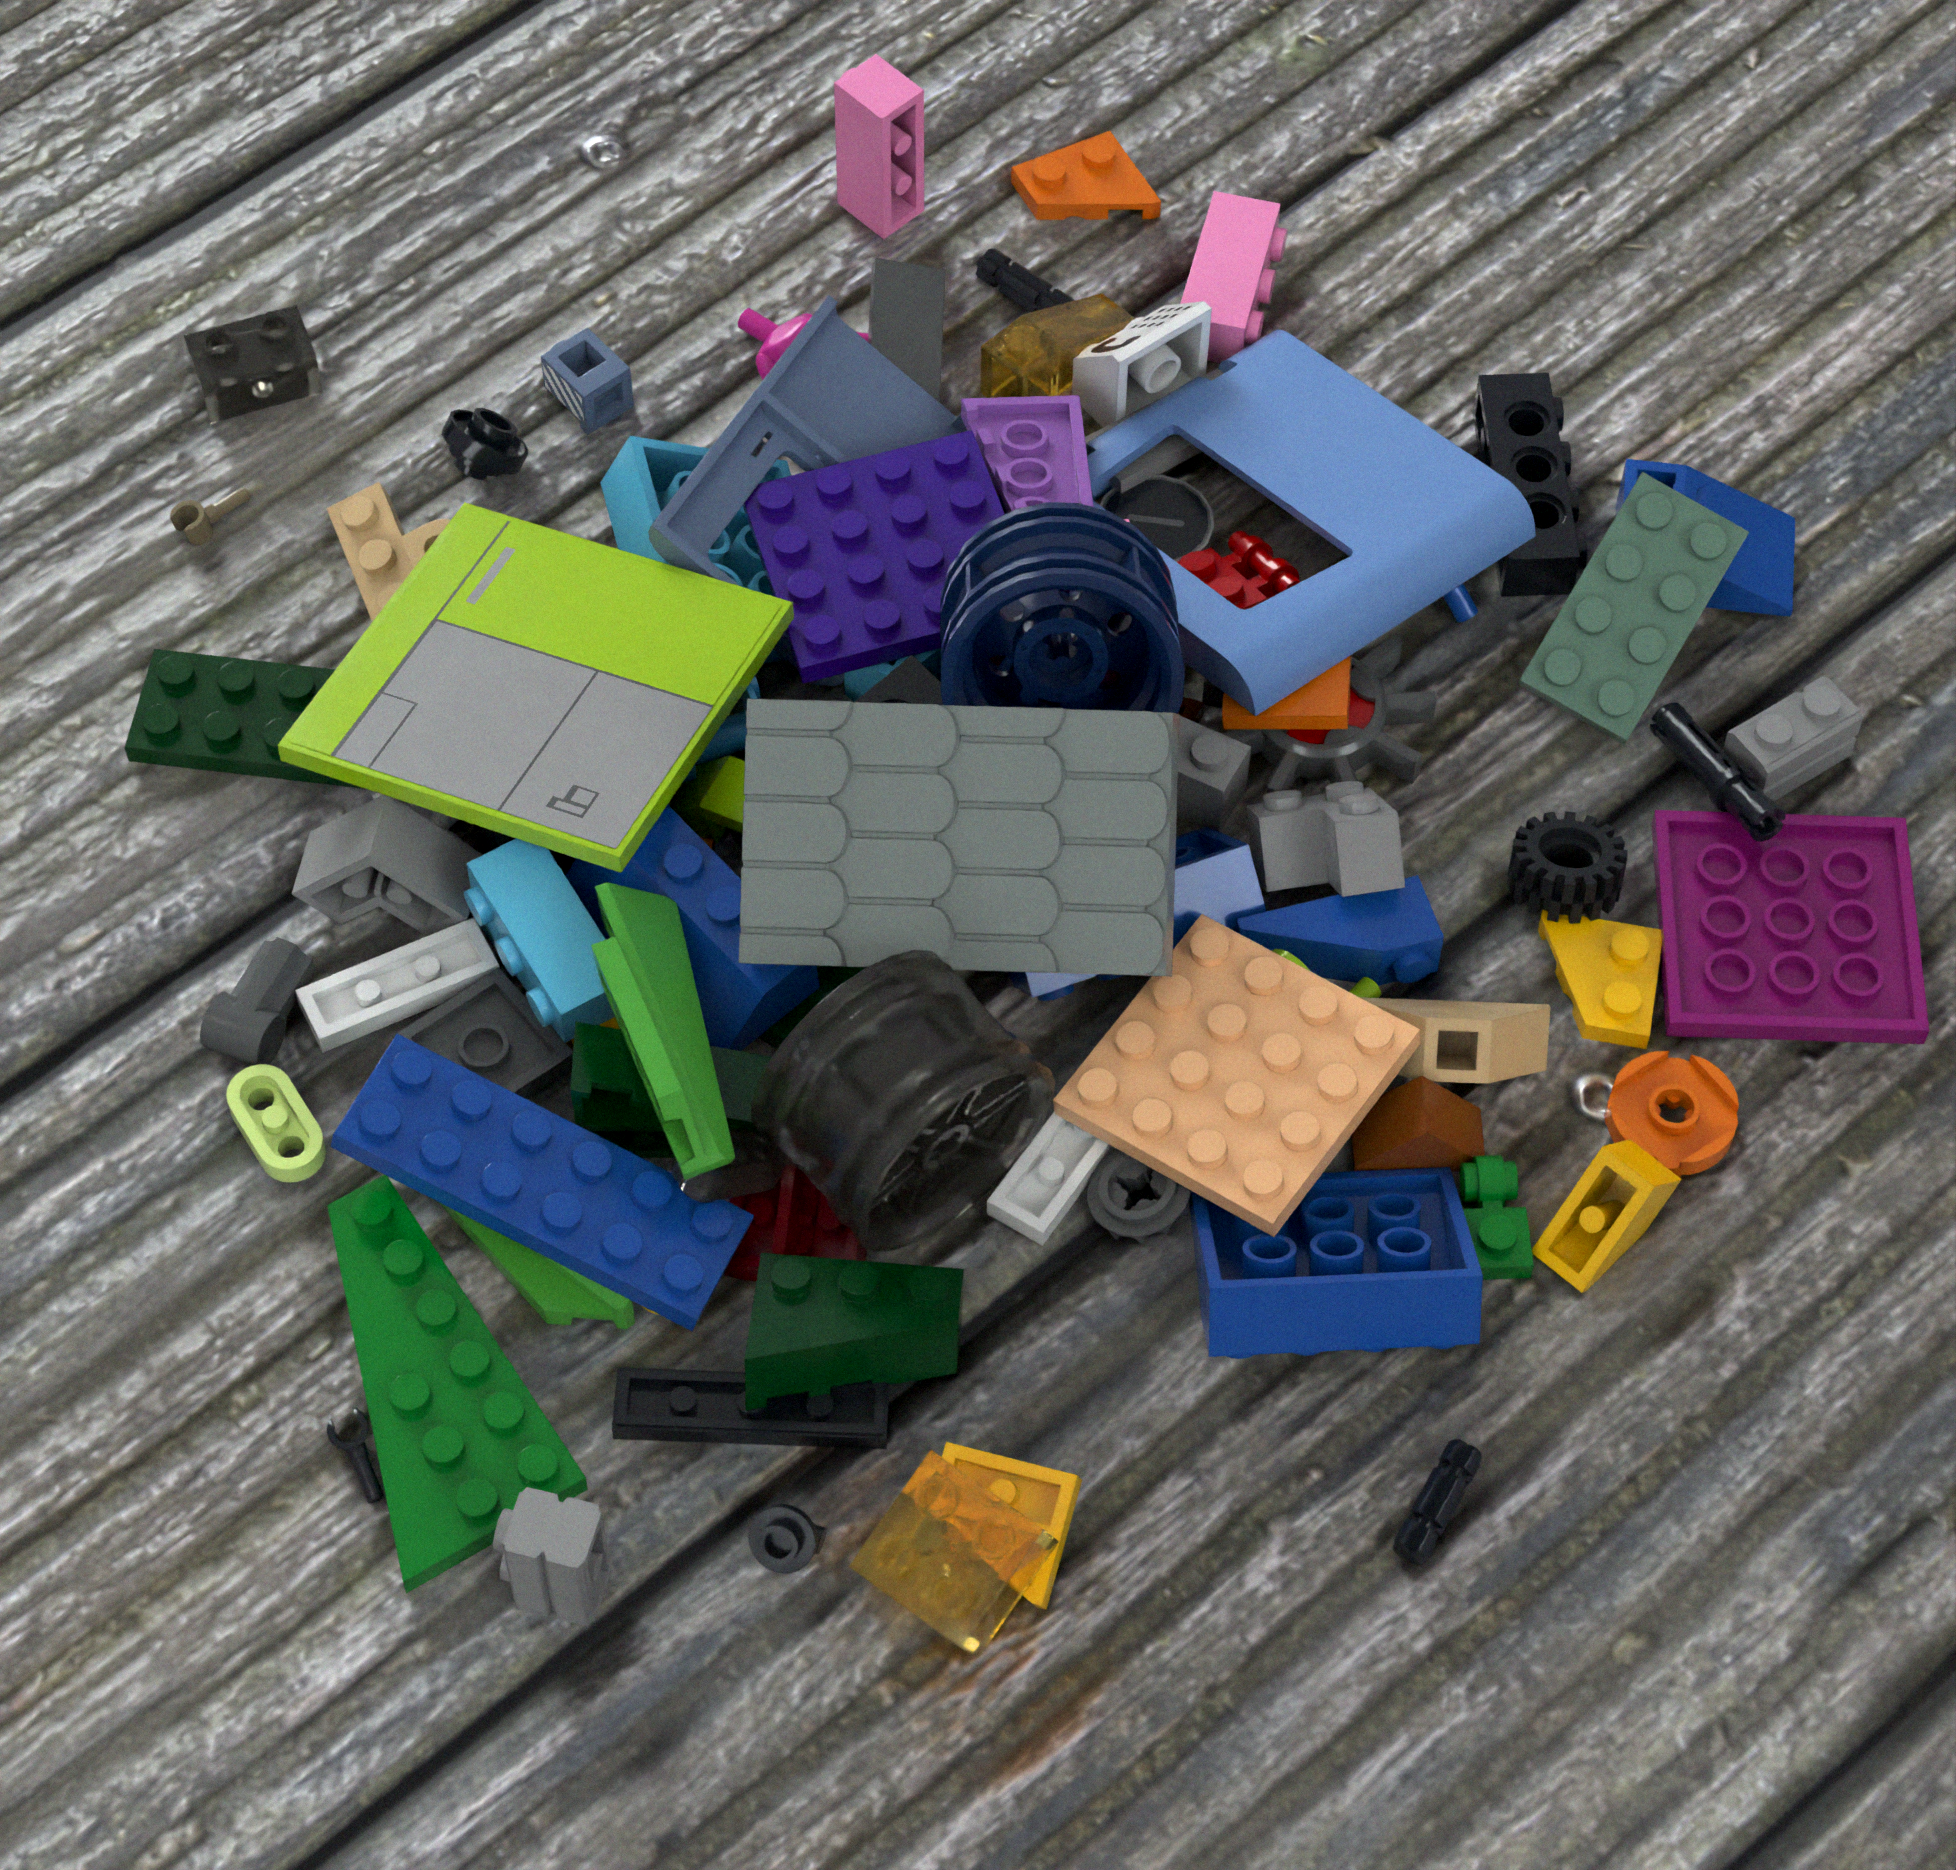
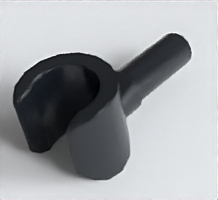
(359, 1457)

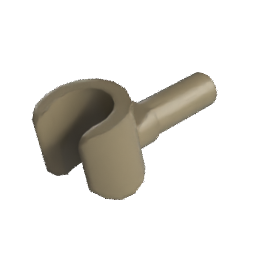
(198, 521)

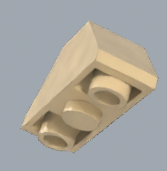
(1473, 1039)

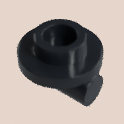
(784, 1538)

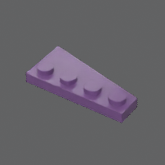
(1032, 448)

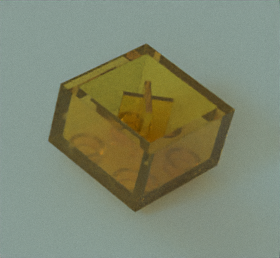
(954, 1554)

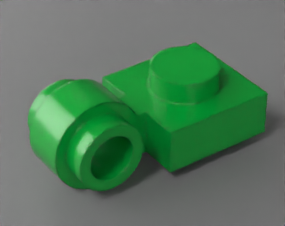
(1497, 1231)

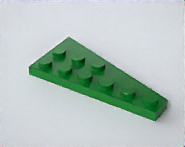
(441, 1396)

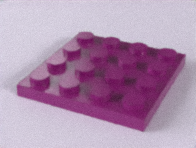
(1790, 930)

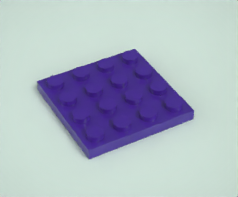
(870, 549)

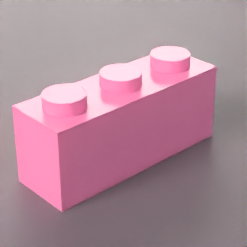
(879, 145)
(1234, 270)

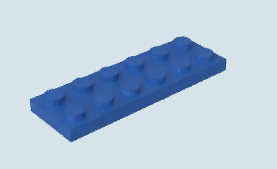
(541, 1181)

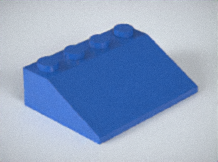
(1353, 1268)

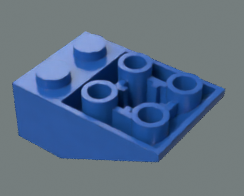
(1763, 567)

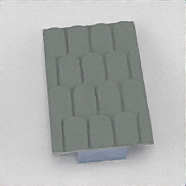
(959, 836)

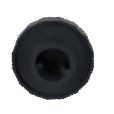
(484, 443)

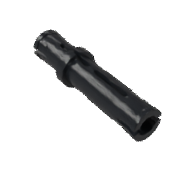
(1730, 785)

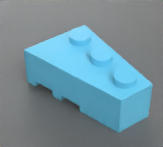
(539, 933)

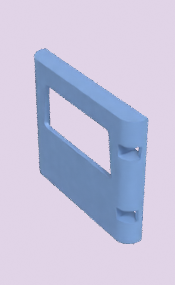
(1349, 468)

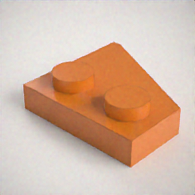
(1084, 182)

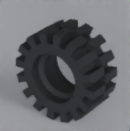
(1587, 887)

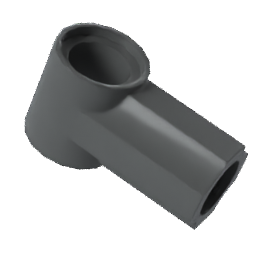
(253, 1017)

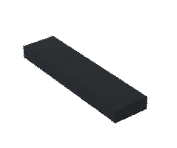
(712, 1410)

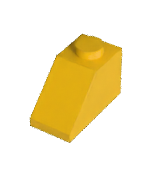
(1605, 1213)

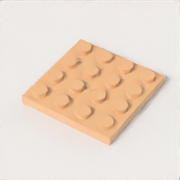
(1237, 1074)

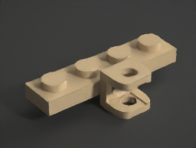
(377, 545)

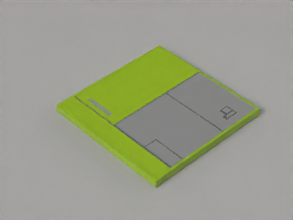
(539, 685)

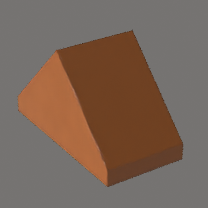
(1418, 1129)

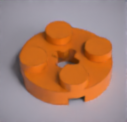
(1694, 1085)

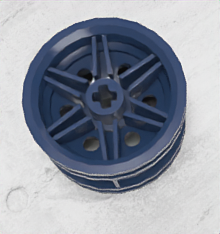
(1059, 644)

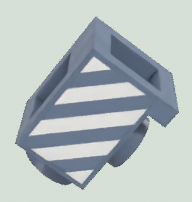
(588, 379)

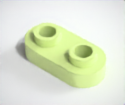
(280, 1126)

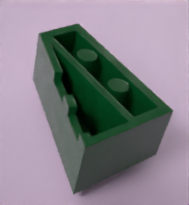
(614, 1101)
(849, 1323)

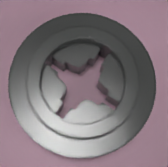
(1114, 1208)

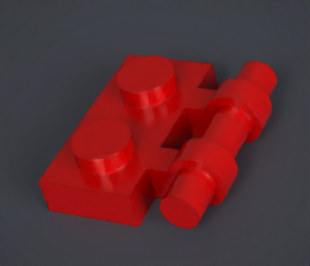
(1230, 573)

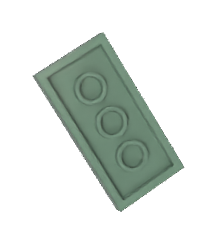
(1633, 608)

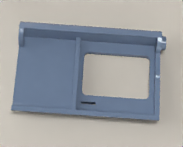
(818, 406)

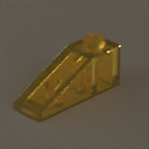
(1039, 347)

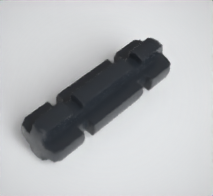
(1018, 282)
(1437, 1502)

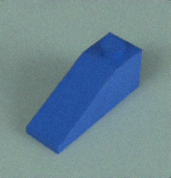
(1356, 936)

